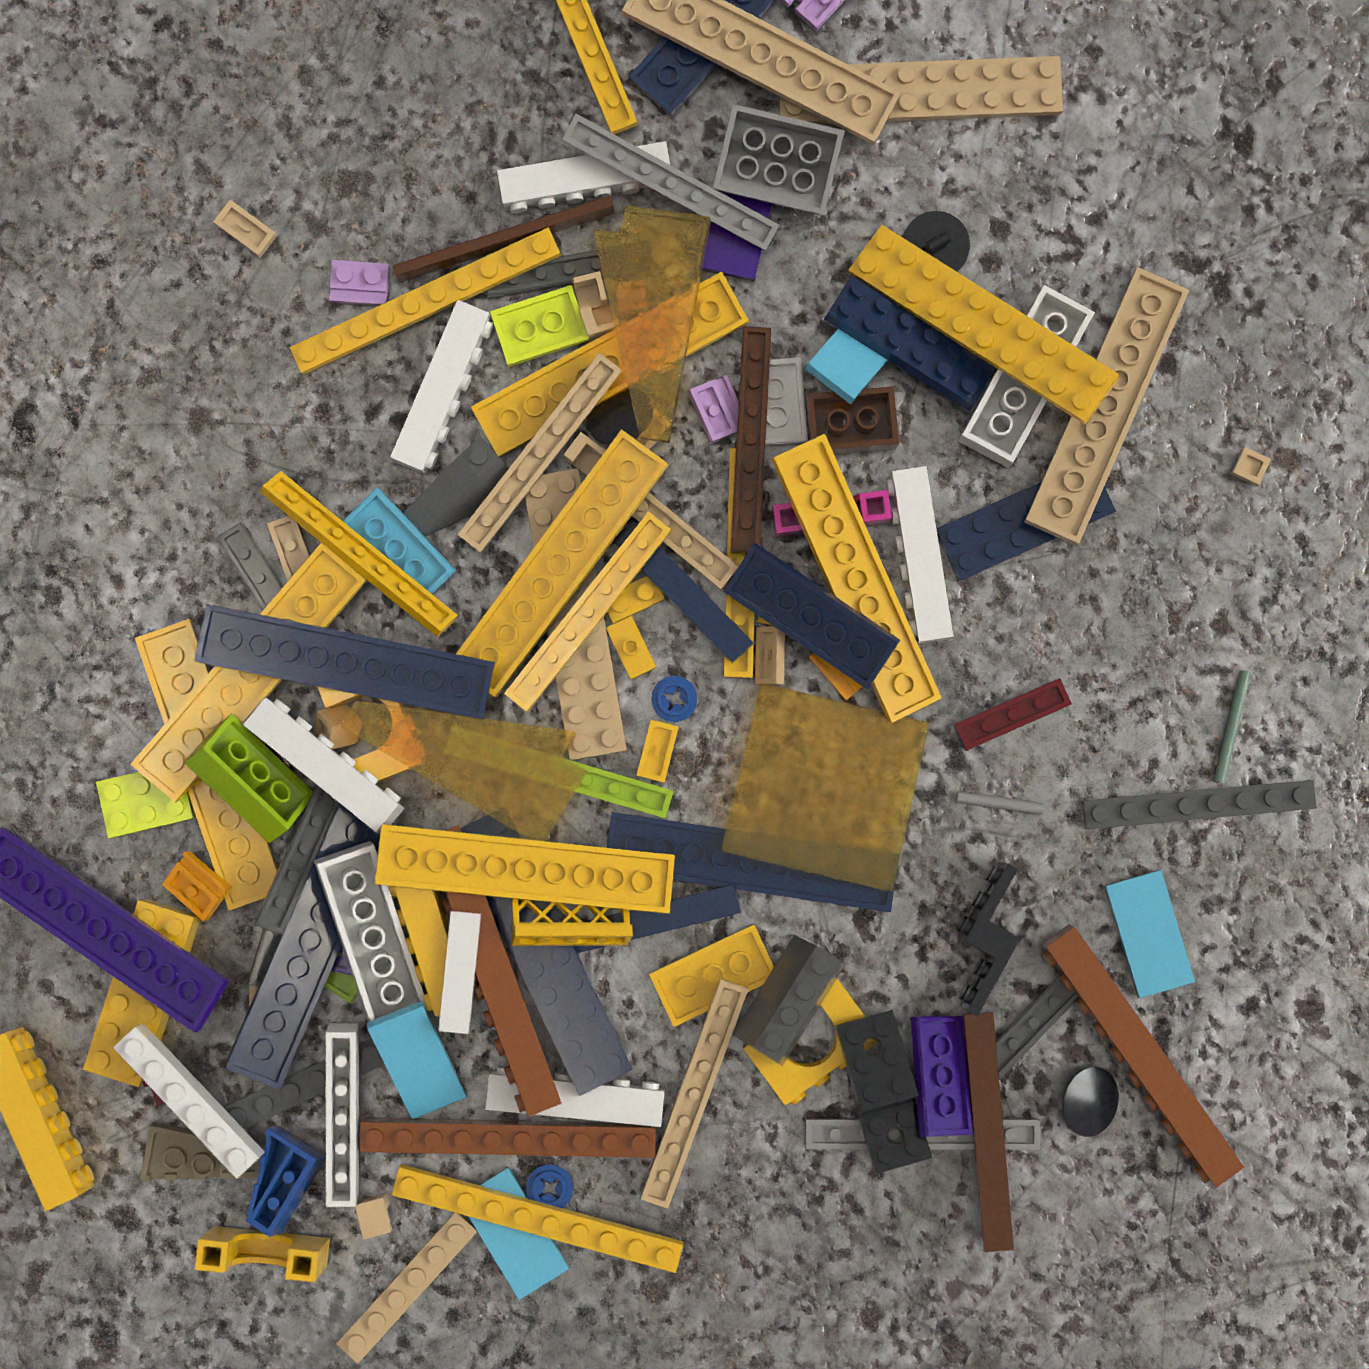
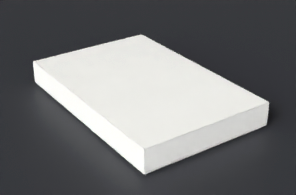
(786, 404)

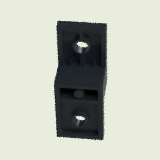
(987, 937)
(883, 1091)

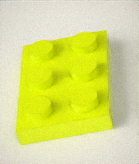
(539, 326)
(135, 805)

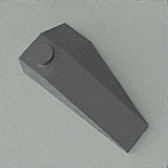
(458, 489)

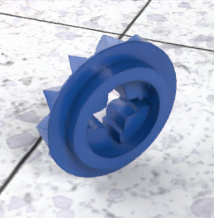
(669, 686)
(550, 1173)

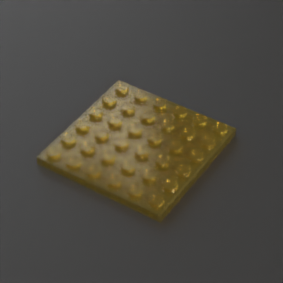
(825, 787)

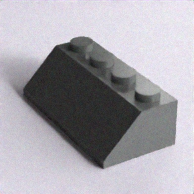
(788, 999)

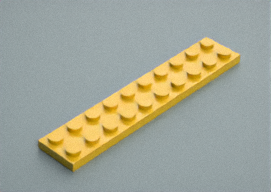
(984, 324)
(521, 409)
(563, 557)
(854, 569)
(310, 597)
(233, 845)
(524, 869)

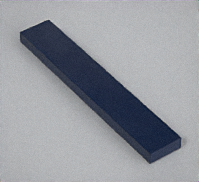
(692, 601)
(683, 913)

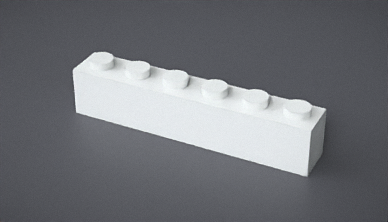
(567, 181)
(441, 388)
(920, 554)
(323, 765)
(189, 1100)
(609, 1102)
(342, 1114)

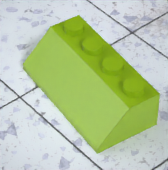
(250, 778)

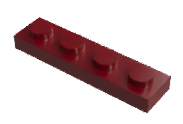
(1012, 714)

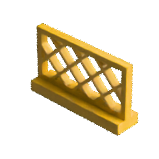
(568, 933)

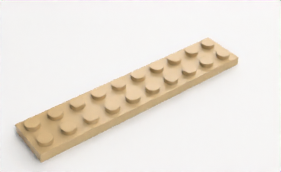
(772, 61)
(963, 89)
(1090, 450)
(587, 680)

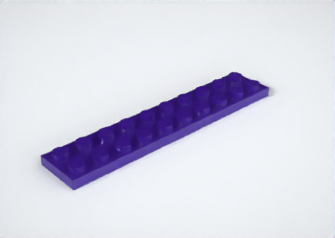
(107, 934)

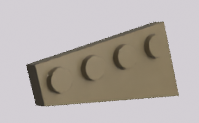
(181, 1154)

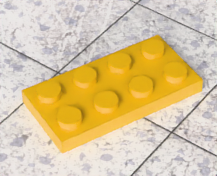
(691, 981)

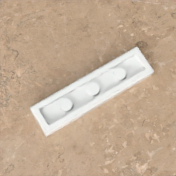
(459, 972)

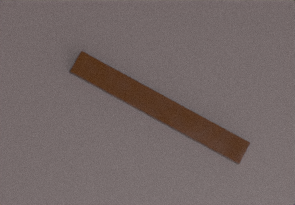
(501, 239)
(750, 438)
(988, 1132)

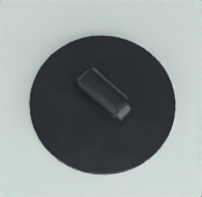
(940, 237)
(611, 416)
(1090, 1101)

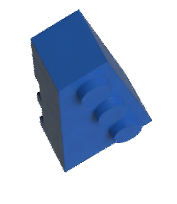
(282, 1180)

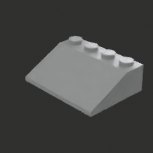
(778, 159)

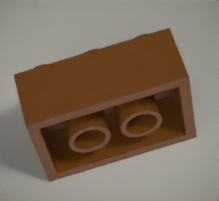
(855, 427)

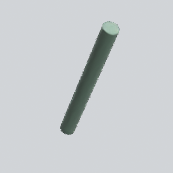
(1232, 726)

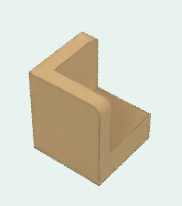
(590, 290)
(597, 321)
(583, 453)
(328, 724)
(374, 1216)

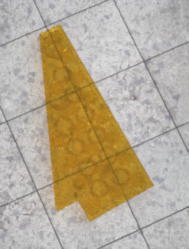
(652, 293)
(492, 764)

